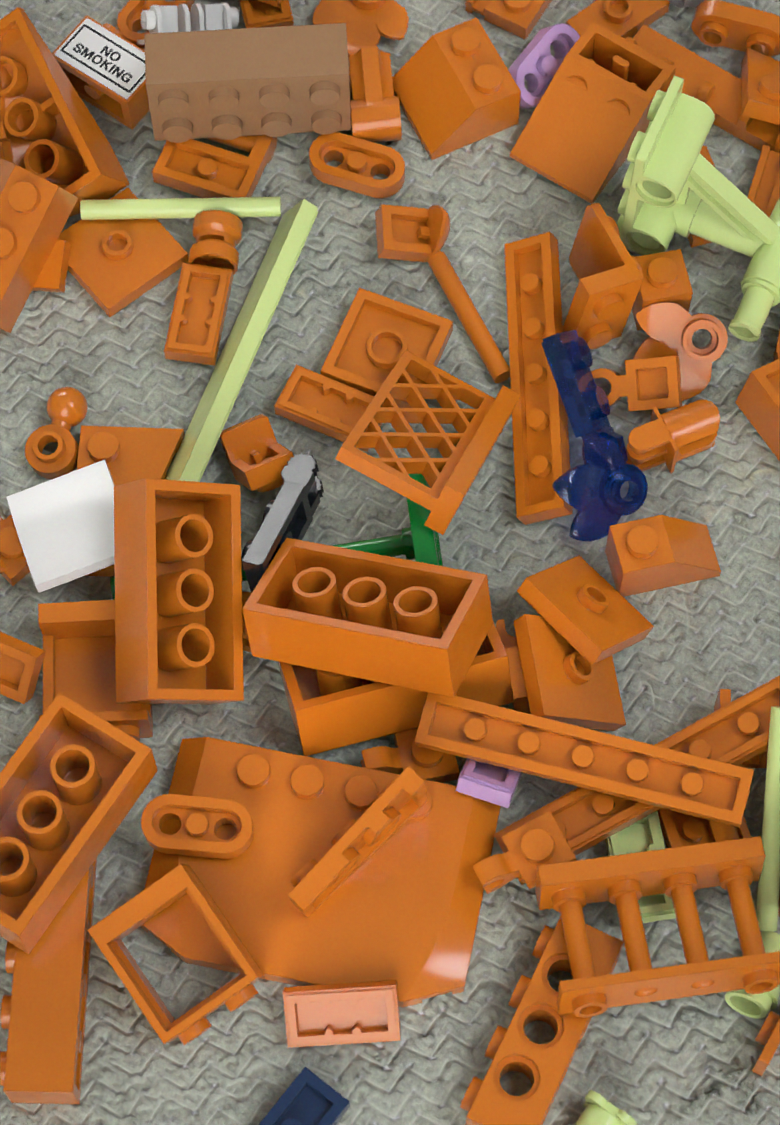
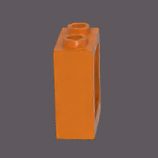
(143, 907)

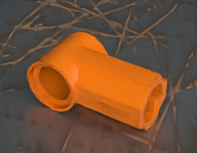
(373, 104)

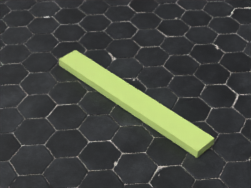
(243, 343)

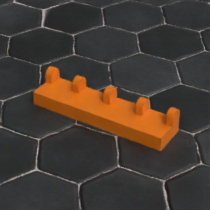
(712, 86)

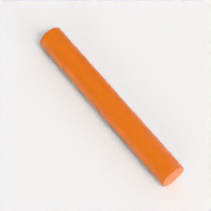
(469, 317)

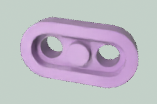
(538, 64)

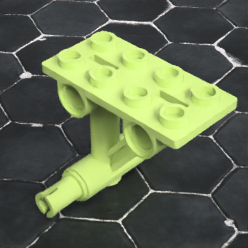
(682, 193)

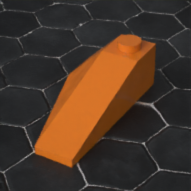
(46, 120)

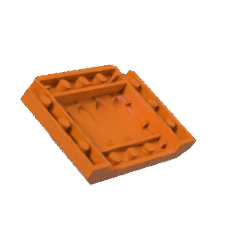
(396, 918)

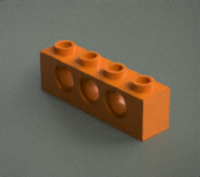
(513, 1051)

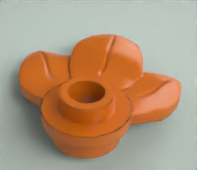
(364, 20)
(671, 335)

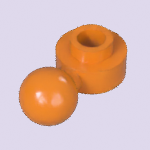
(65, 409)

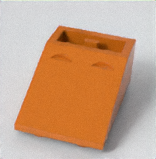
(592, 112)

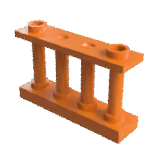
(677, 875)

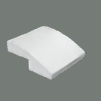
(66, 525)

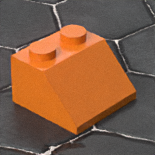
(457, 90)

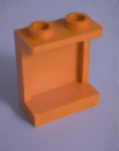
(83, 663)

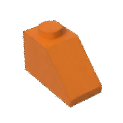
(659, 554)

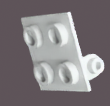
(179, 19)

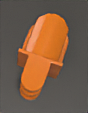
(673, 435)

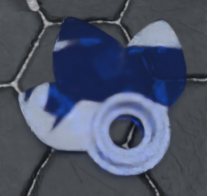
(596, 487)

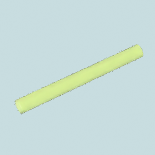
(178, 207)
(769, 882)

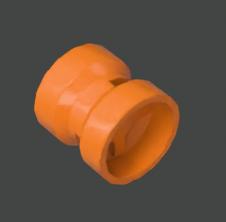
(216, 239)

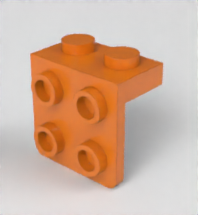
(606, 278)

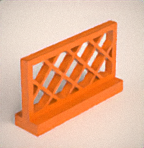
(461, 451)

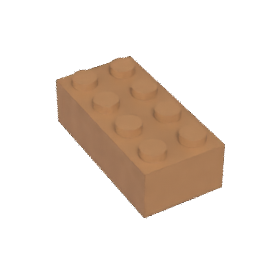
(248, 82)

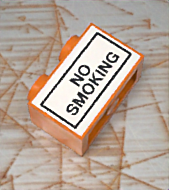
(106, 70)

